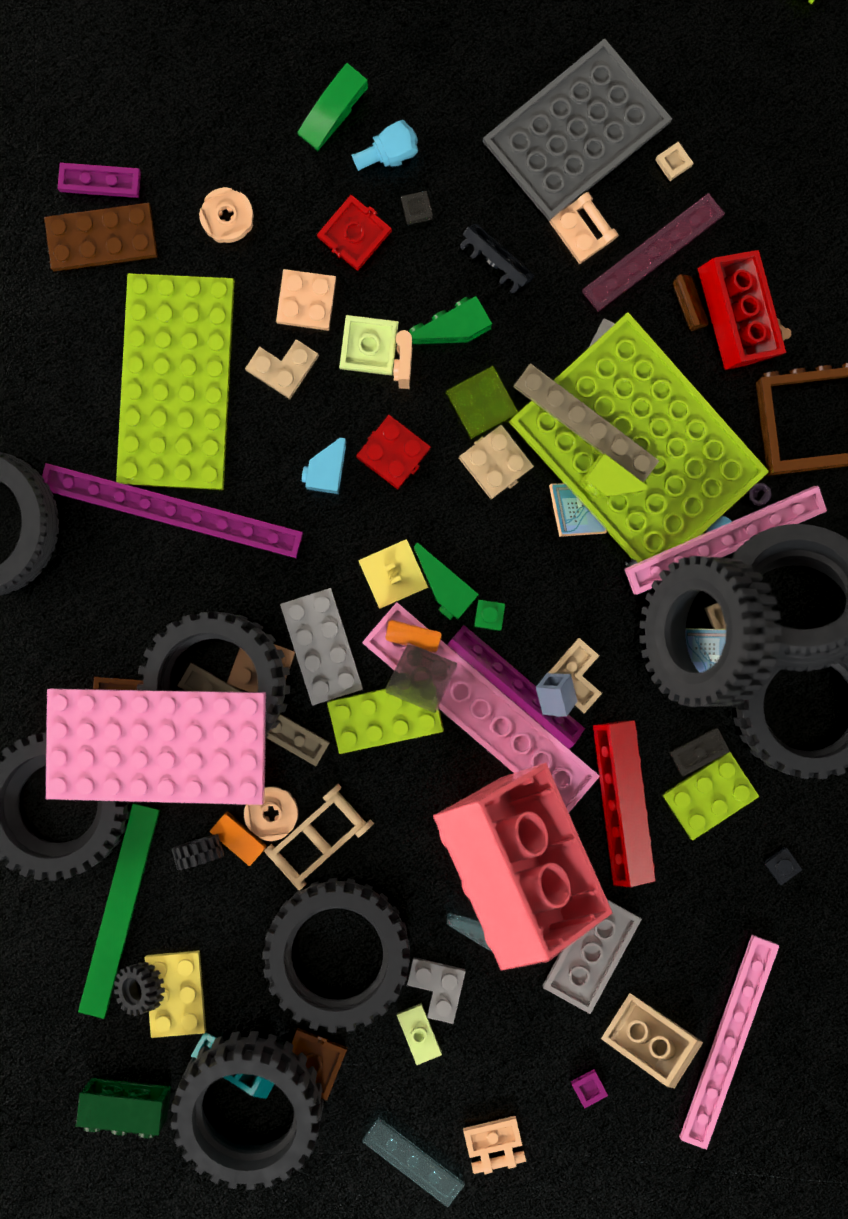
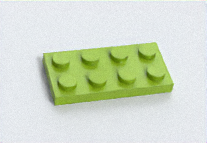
(378, 720)

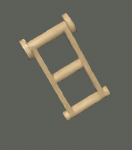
(359, 829)

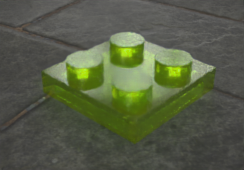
(482, 402)

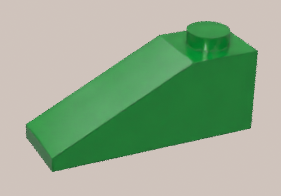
(447, 588)

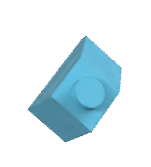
(326, 468)

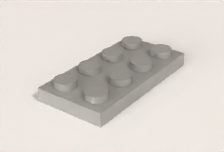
(321, 646)
(589, 961)

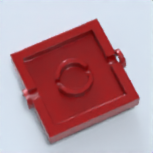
(354, 232)
(393, 452)

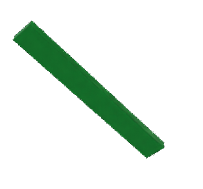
(119, 910)

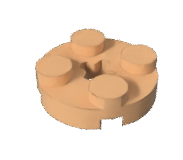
(225, 230)
(283, 823)

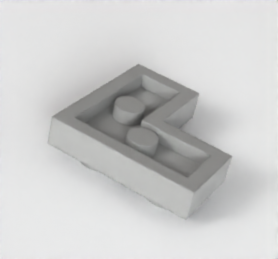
(444, 982)

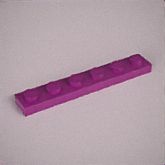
(513, 685)

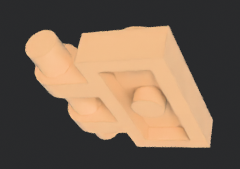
(494, 1137)

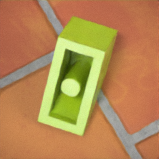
(610, 479)

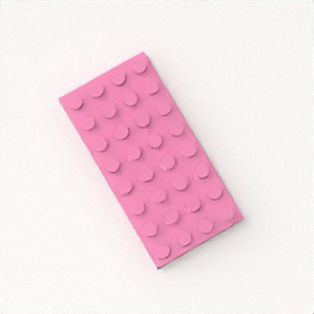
(156, 746)

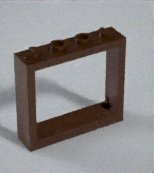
(768, 423)

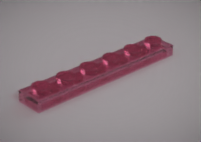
(653, 252)

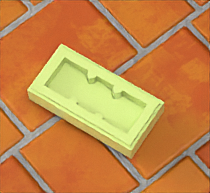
(419, 1034)

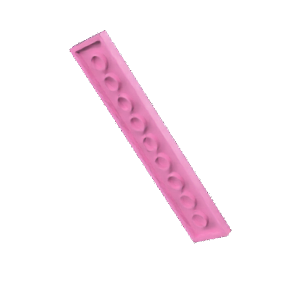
(493, 717)

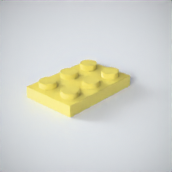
(183, 999)

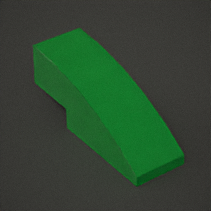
(333, 106)

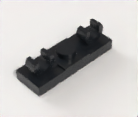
(497, 256)

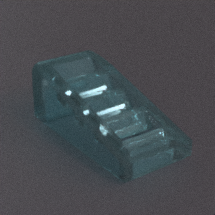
(469, 928)

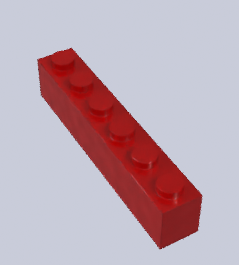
(624, 803)

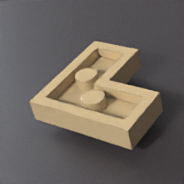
(286, 374)
(576, 662)

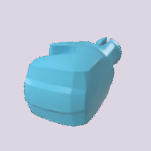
(390, 146)

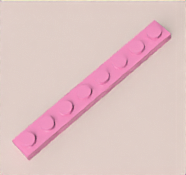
(729, 536)
(729, 1042)

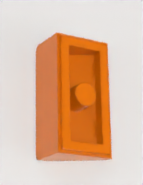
(418, 636)
(238, 838)

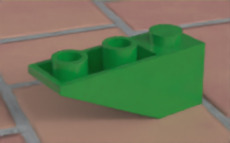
(456, 326)

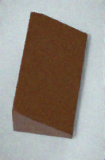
(690, 302)

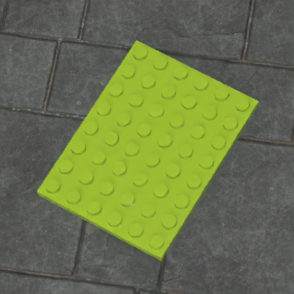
(651, 402)

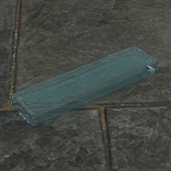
(413, 1162)

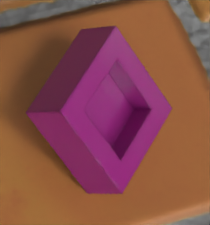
(589, 1088)

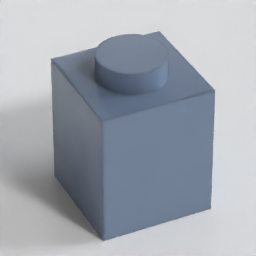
(556, 694)

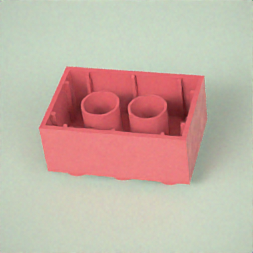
(523, 867)

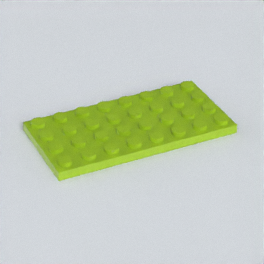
(175, 381)

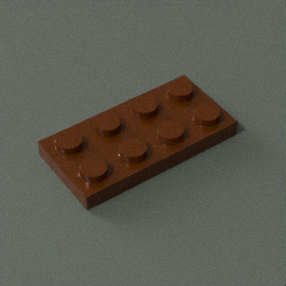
(100, 237)

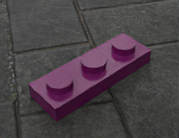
(99, 180)

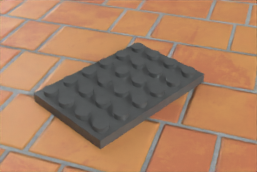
(577, 129)

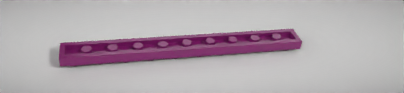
(172, 511)

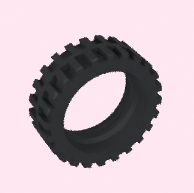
(228, 627)
(779, 755)
(326, 1011)
(239, 1161)

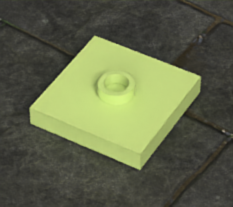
(369, 345)

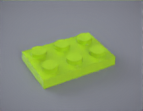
(710, 795)

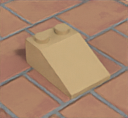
(652, 1041)

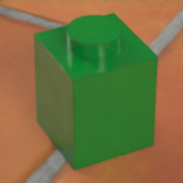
(489, 615)

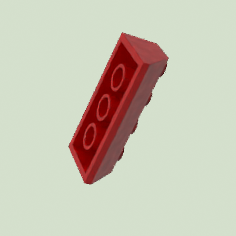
(741, 309)

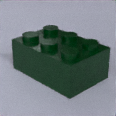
(123, 1107)

